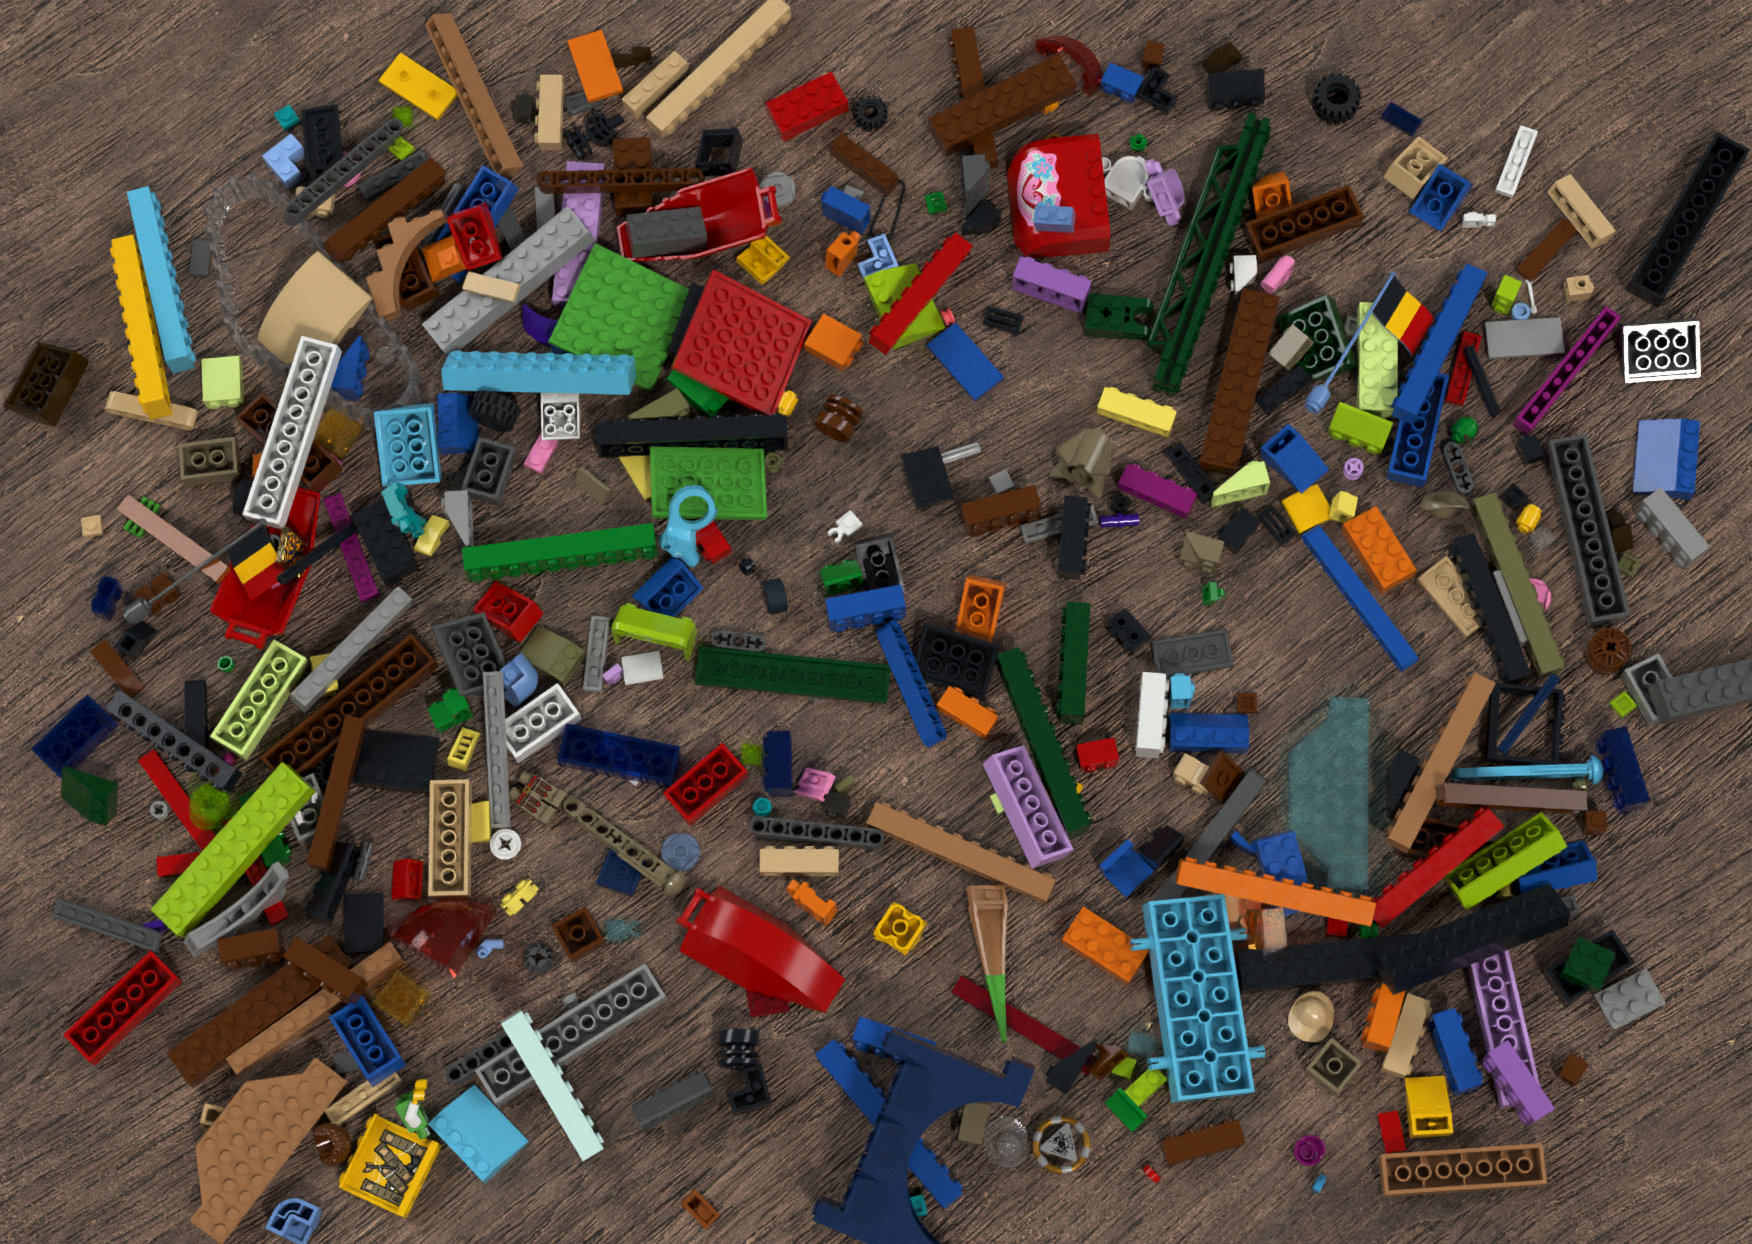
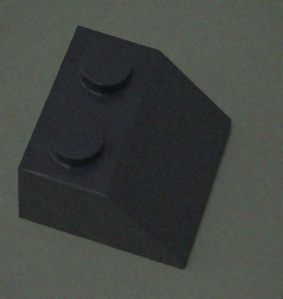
(1161, 847)

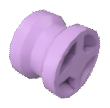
(1353, 465)

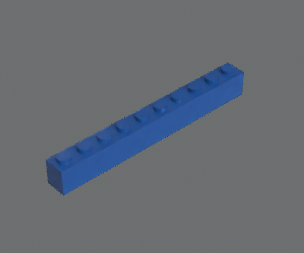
(1439, 343)
(869, 1102)

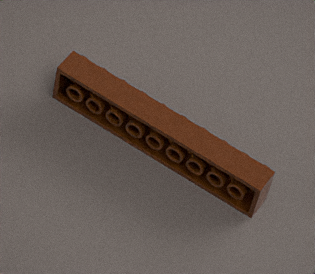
(1239, 382)
(363, 698)
(248, 1017)

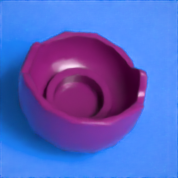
(1309, 1150)

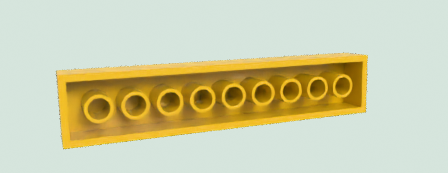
(141, 328)

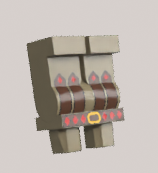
(533, 794)

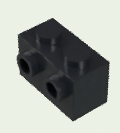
(1127, 631)

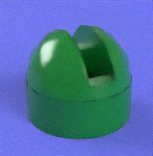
(226, 664)

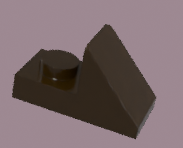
(1222, 59)
(1620, 532)

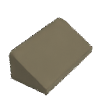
(592, 486)

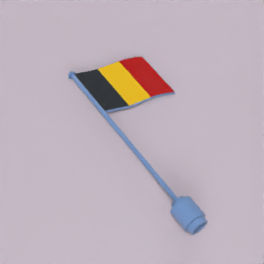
(1399, 315)

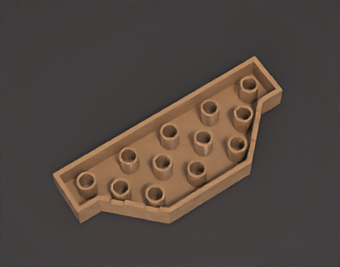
(255, 1140)

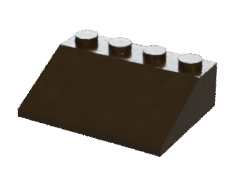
(46, 383)

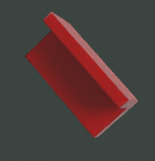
(407, 879)

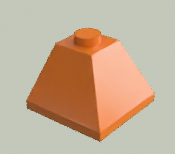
(1271, 194)
(443, 258)

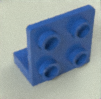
(1125, 869)

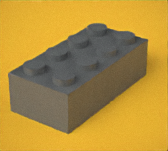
(666, 232)

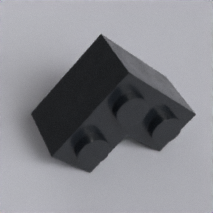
(755, 1096)

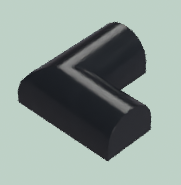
(1152, 92)

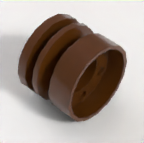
(838, 418)
(1604, 661)

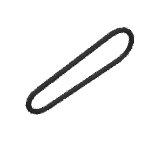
(897, 213)

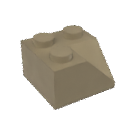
(1201, 553)

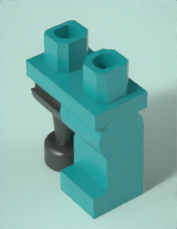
(401, 509)

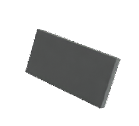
(1193, 653)

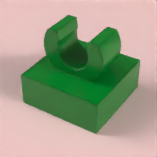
(935, 203)
(1211, 593)

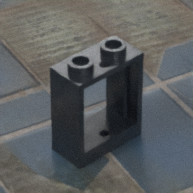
(711, 139)

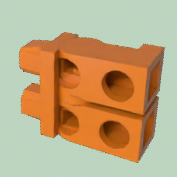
(811, 903)

